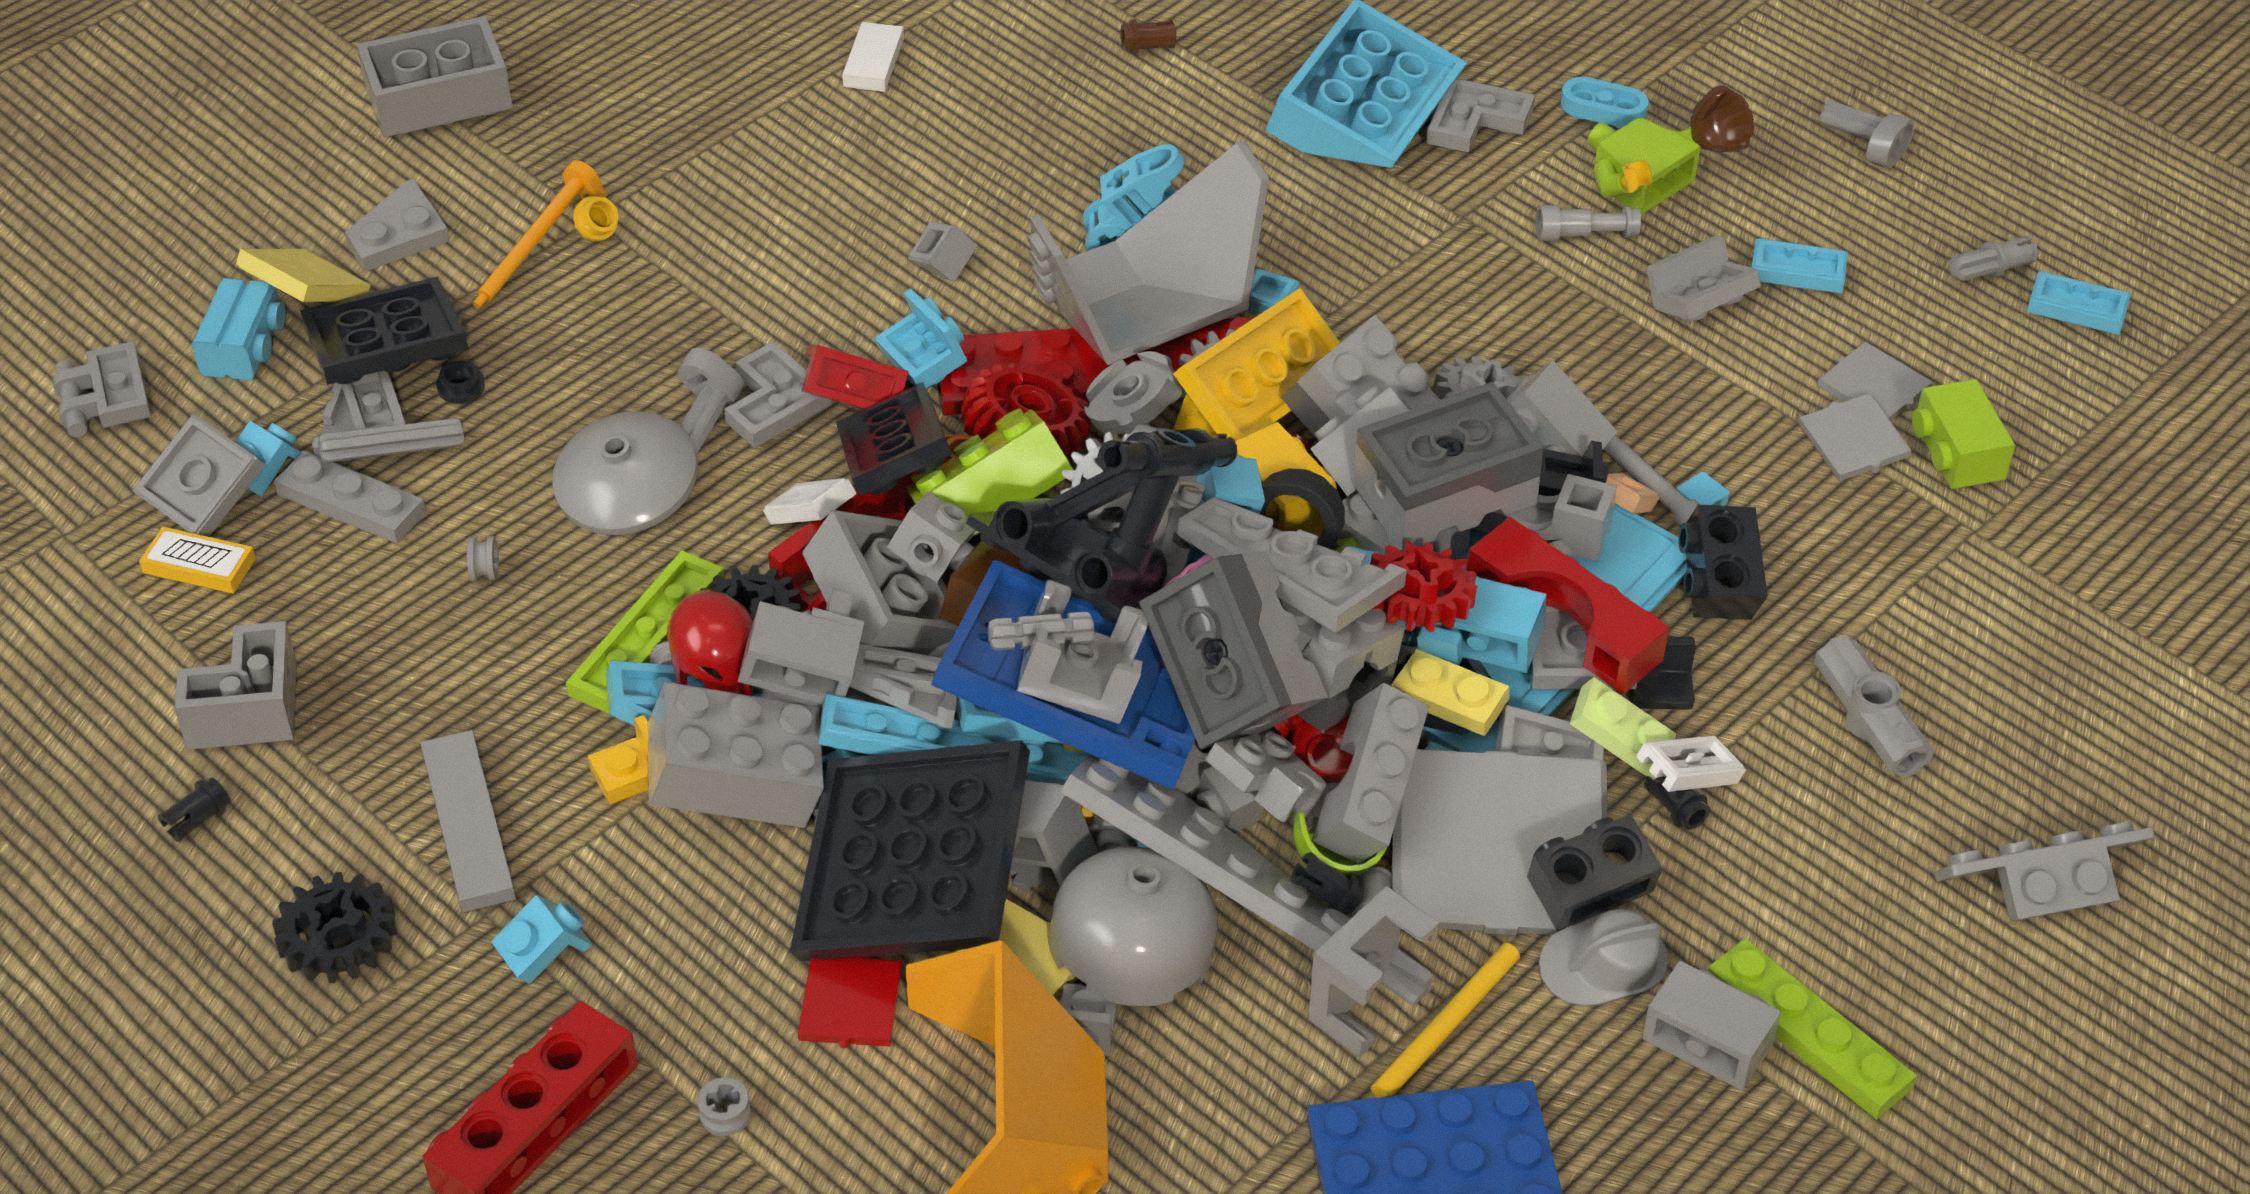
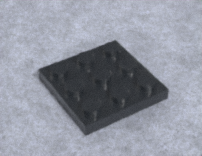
(384, 331)

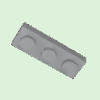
(350, 497)

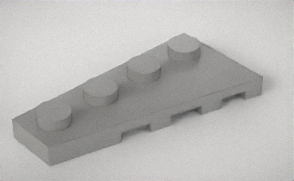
(1312, 578)

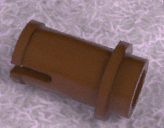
(1147, 35)

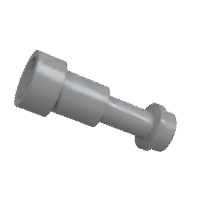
(1557, 222)

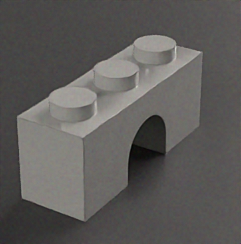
(1576, 516)
(1364, 807)

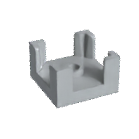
(1084, 677)
(1362, 958)

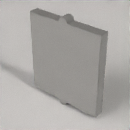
(1874, 372)
(1854, 437)

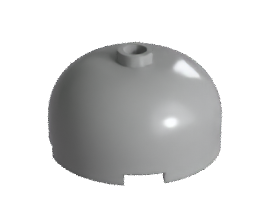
(1133, 926)

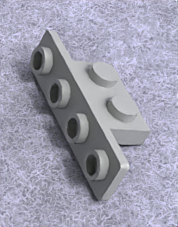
(2052, 878)

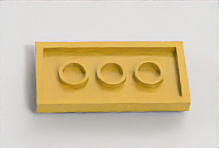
(1248, 372)

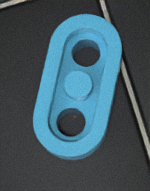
(1603, 101)

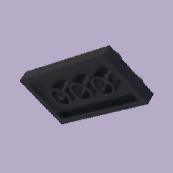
(893, 440)

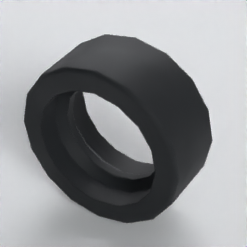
(1316, 491)

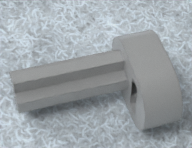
(1887, 135)
(716, 389)

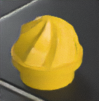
(595, 218)

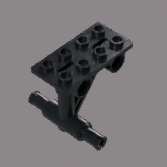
(1102, 568)

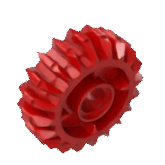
(1013, 388)

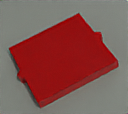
(850, 1001)

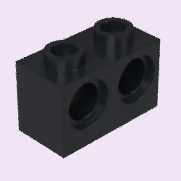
(1733, 562)
(1601, 882)

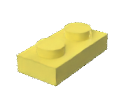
(1453, 691)

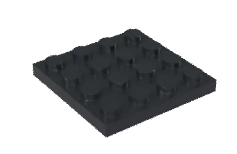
(911, 852)

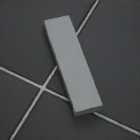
(467, 821)

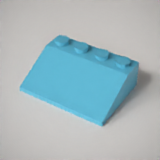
(1364, 90)

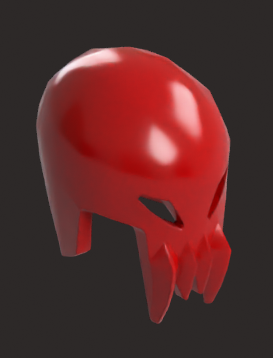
(709, 632)

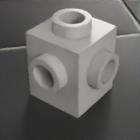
(933, 537)

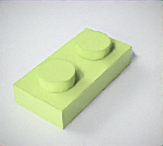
(1617, 723)

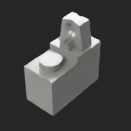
(803, 651)

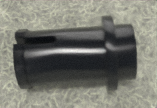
(1686, 807)
(196, 808)
(1328, 884)

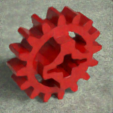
(1433, 589)

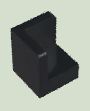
(1671, 681)

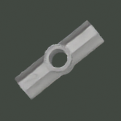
(1873, 706)

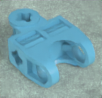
(1134, 197)

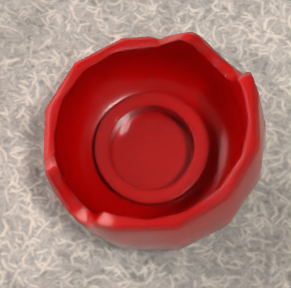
(1322, 750)

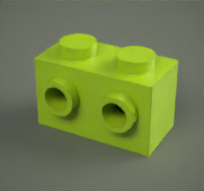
(1963, 434)

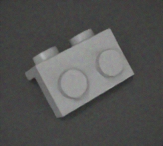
(1699, 280)

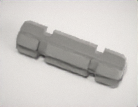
(1004, 634)

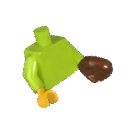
(1651, 163)

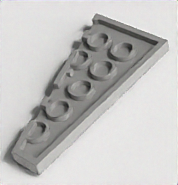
(1202, 845)

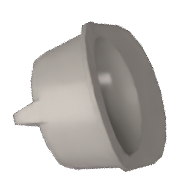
(1604, 959)

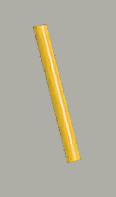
(1446, 1021)

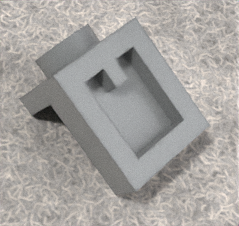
(1091, 1013)

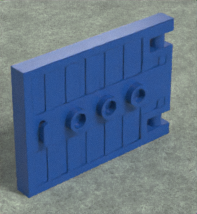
(1154, 728)

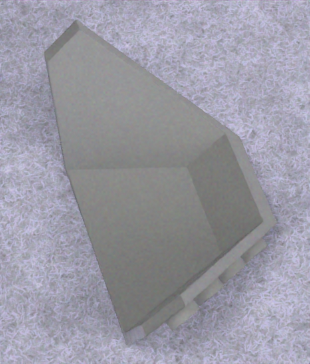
(1169, 271)

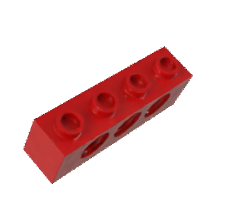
(560, 1098)

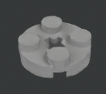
(1131, 393)

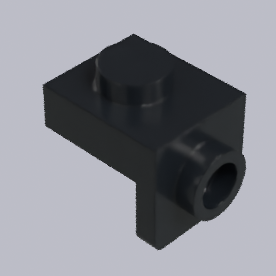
(1558, 465)

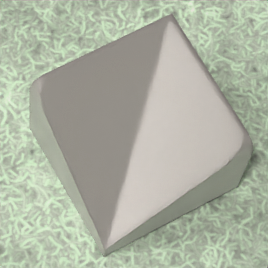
(943, 250)

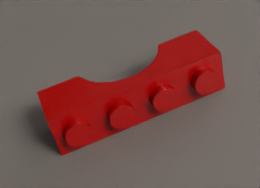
(1620, 635)

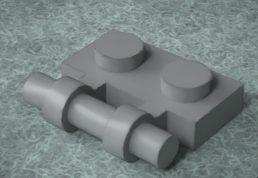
(117, 387)

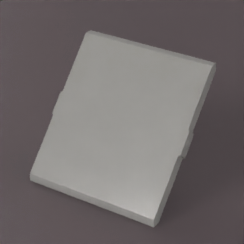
(1474, 828)

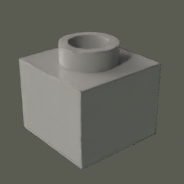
(1228, 801)

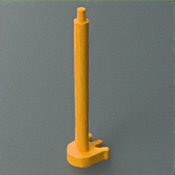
(578, 179)

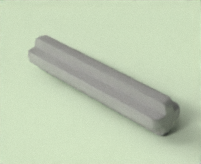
(390, 440)

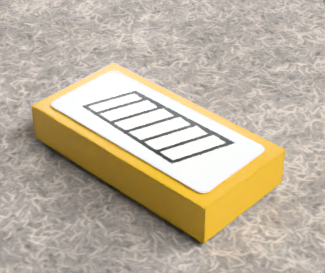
(197, 560)

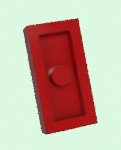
(850, 378)

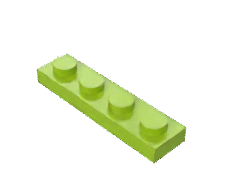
(641, 626)
(1818, 1031)

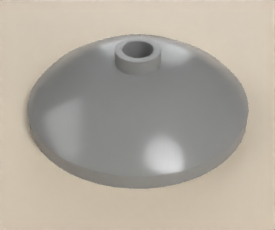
(625, 473)

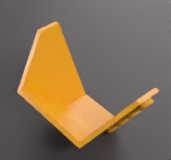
(1046, 1073)

